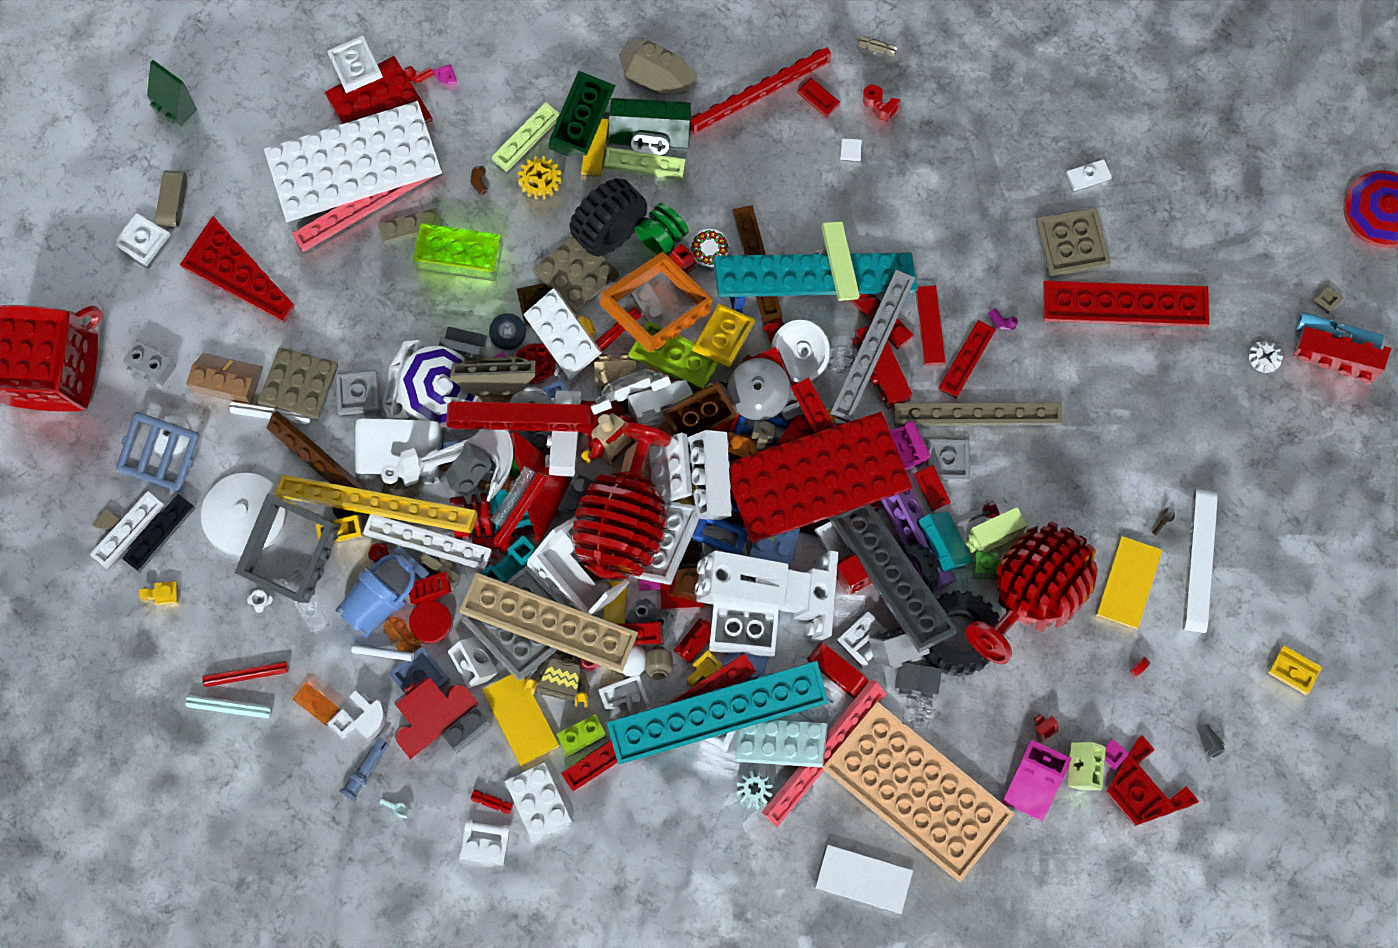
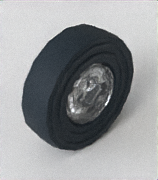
(507, 341)

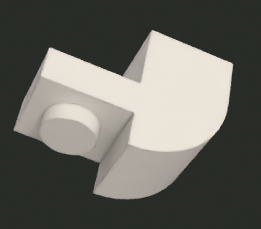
(373, 718)

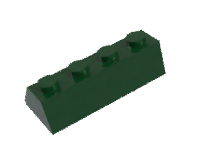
(581, 115)
(649, 116)

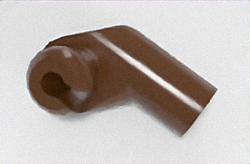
(476, 180)

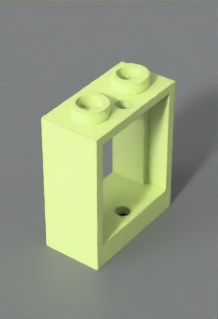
(996, 532)

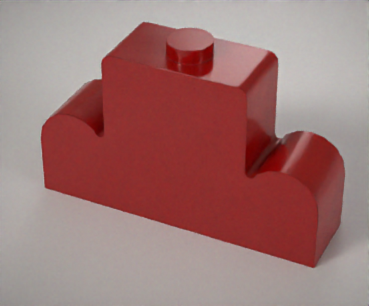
(429, 713)

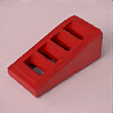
(418, 593)

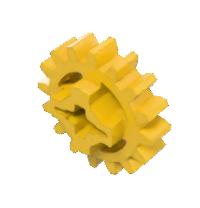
(543, 186)

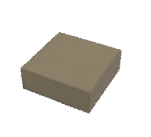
(1328, 299)

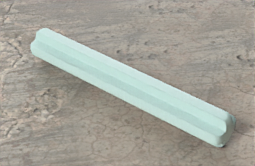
(228, 706)

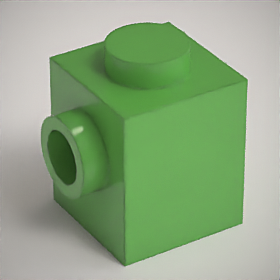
(985, 565)

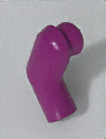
(1003, 323)

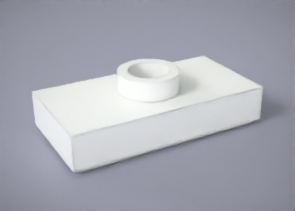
(1088, 175)

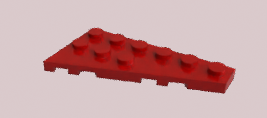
(230, 268)

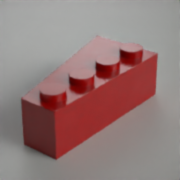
(1342, 354)

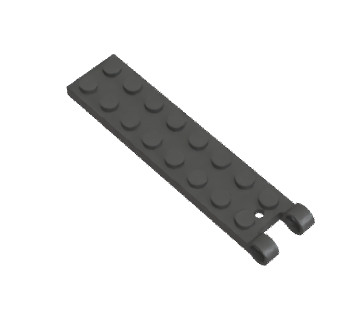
(894, 577)

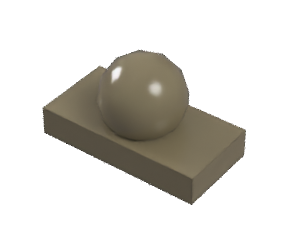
(438, 566)

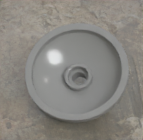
(760, 403)

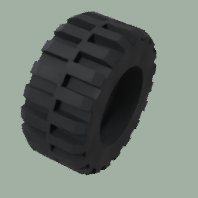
(608, 217)
(974, 609)

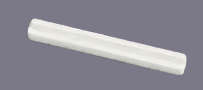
(265, 412)

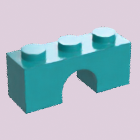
(513, 562)

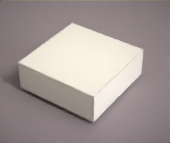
(851, 149)
(342, 723)

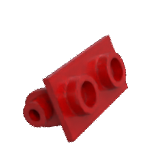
(694, 640)

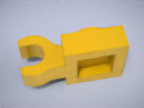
(163, 594)
(704, 667)

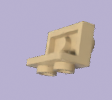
(612, 368)

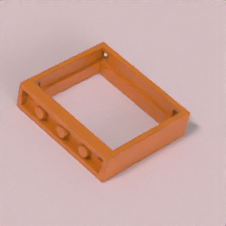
(638, 277)

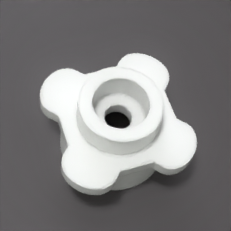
(253, 599)

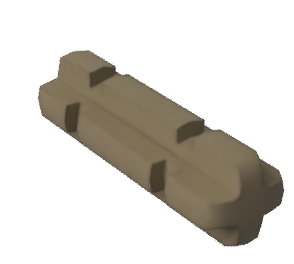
(877, 46)

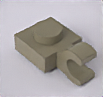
(763, 433)

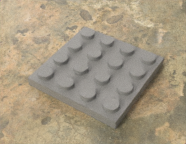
(512, 650)

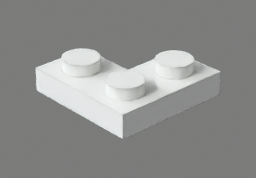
(625, 692)

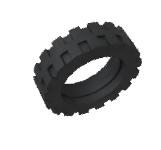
(927, 562)

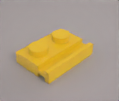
(1295, 670)

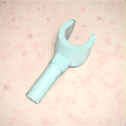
(398, 808)

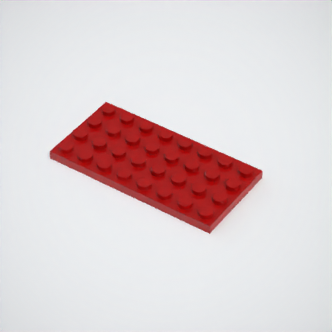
(817, 477)

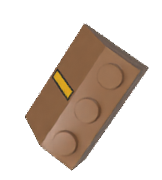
(224, 378)

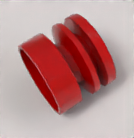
(483, 518)

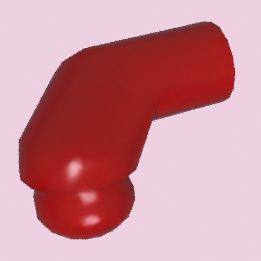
(417, 76)

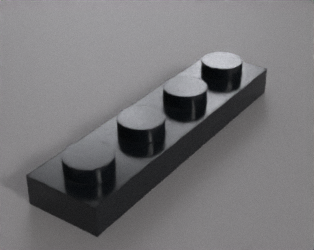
(158, 533)

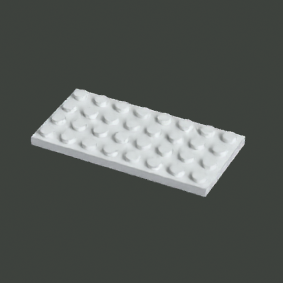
(352, 161)

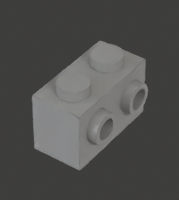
(149, 363)

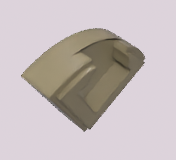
(106, 520)

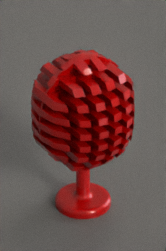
(622, 514)
(1038, 582)

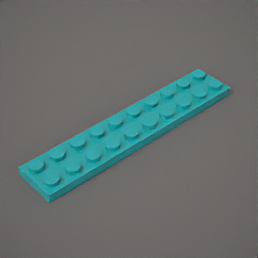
(805, 274)
(717, 712)

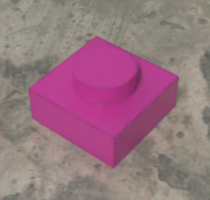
(1114, 754)

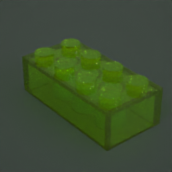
(458, 252)

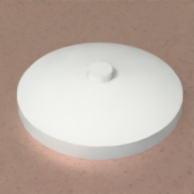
(232, 511)

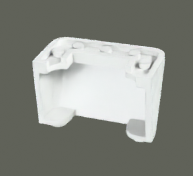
(382, 441)

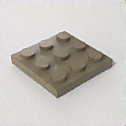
(1073, 242)
(575, 273)
(298, 383)

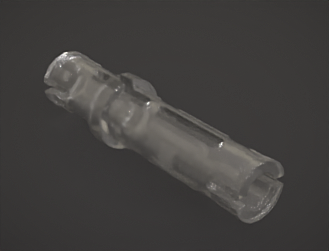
(514, 494)

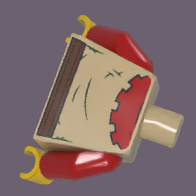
(608, 439)

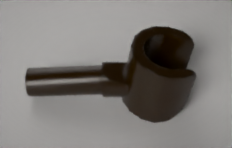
(1163, 521)

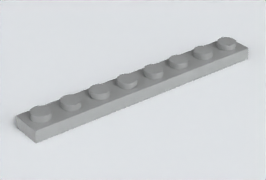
(872, 346)

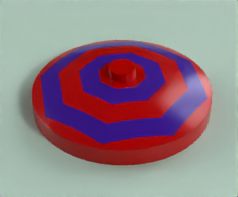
(1373, 208)

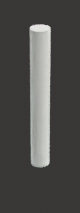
(381, 652)

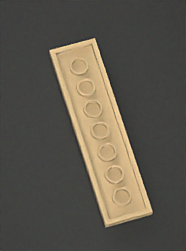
(548, 622)

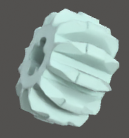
(747, 792)

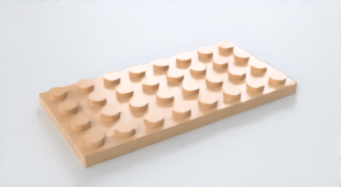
(918, 792)

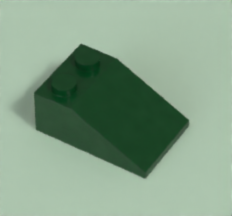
(169, 95)

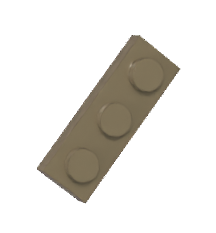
(407, 225)

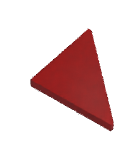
(551, 494)

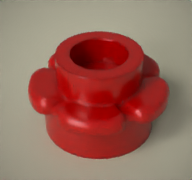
(377, 547)

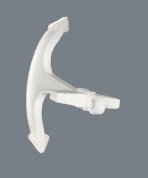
(495, 442)

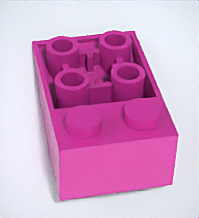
(1036, 780)

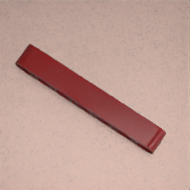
(519, 416)

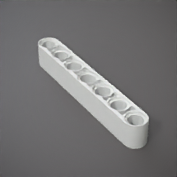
(1200, 561)

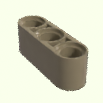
(171, 198)

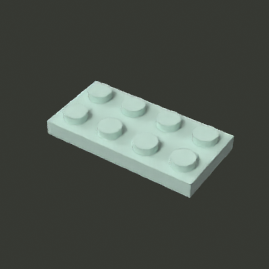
(783, 743)

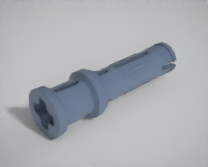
(359, 778)

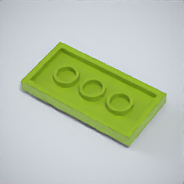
(676, 359)

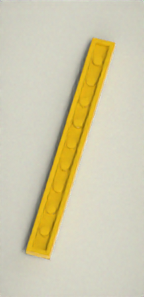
(377, 503)

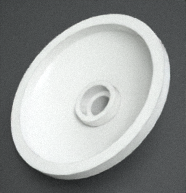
(792, 340)

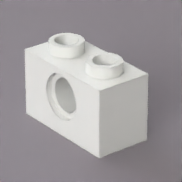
(472, 662)

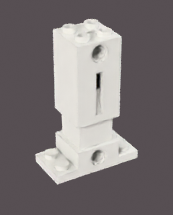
(769, 584)

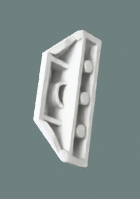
(391, 401)

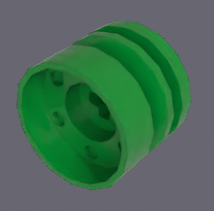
(661, 229)

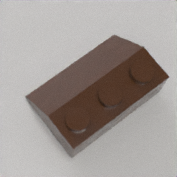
(701, 410)

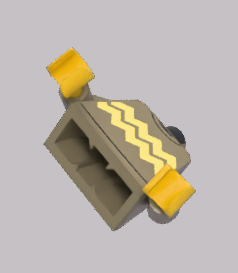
(560, 680)

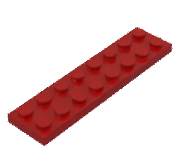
(1125, 304)

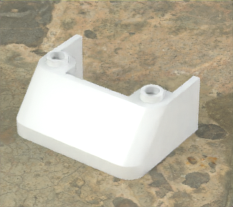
(566, 578)

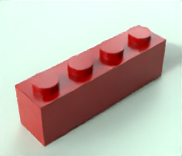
(887, 374)

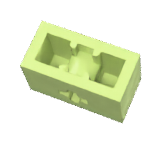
(1086, 766)

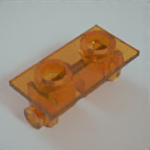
(397, 629)

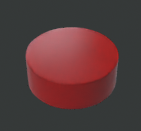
(1139, 667)

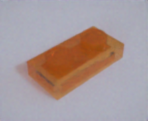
(316, 704)

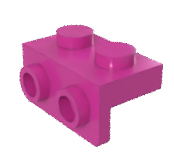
(910, 445)

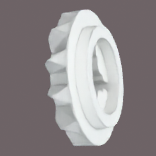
(1264, 365)

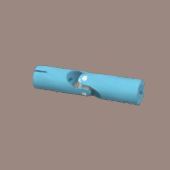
(1338, 329)

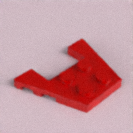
(1137, 793)

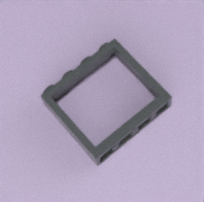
(258, 538)

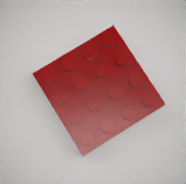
(378, 96)

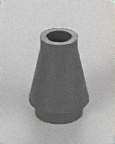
(1211, 742)

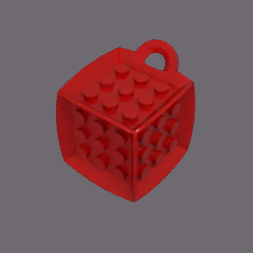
(47, 357)

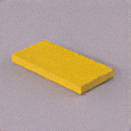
(1129, 582)
(520, 719)

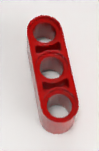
(838, 670)

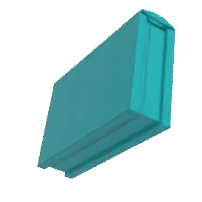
(946, 541)

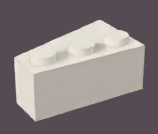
(648, 405)

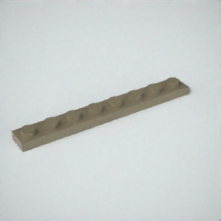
(977, 414)

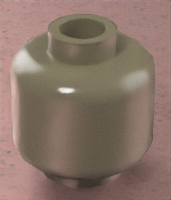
(659, 663)

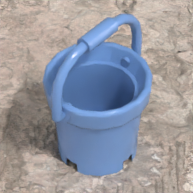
(373, 599)

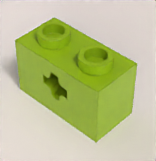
(581, 735)

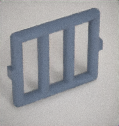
(159, 478)

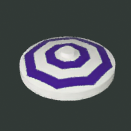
(427, 380)

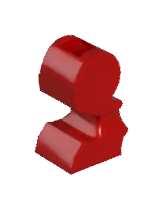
(873, 99)
(683, 258)

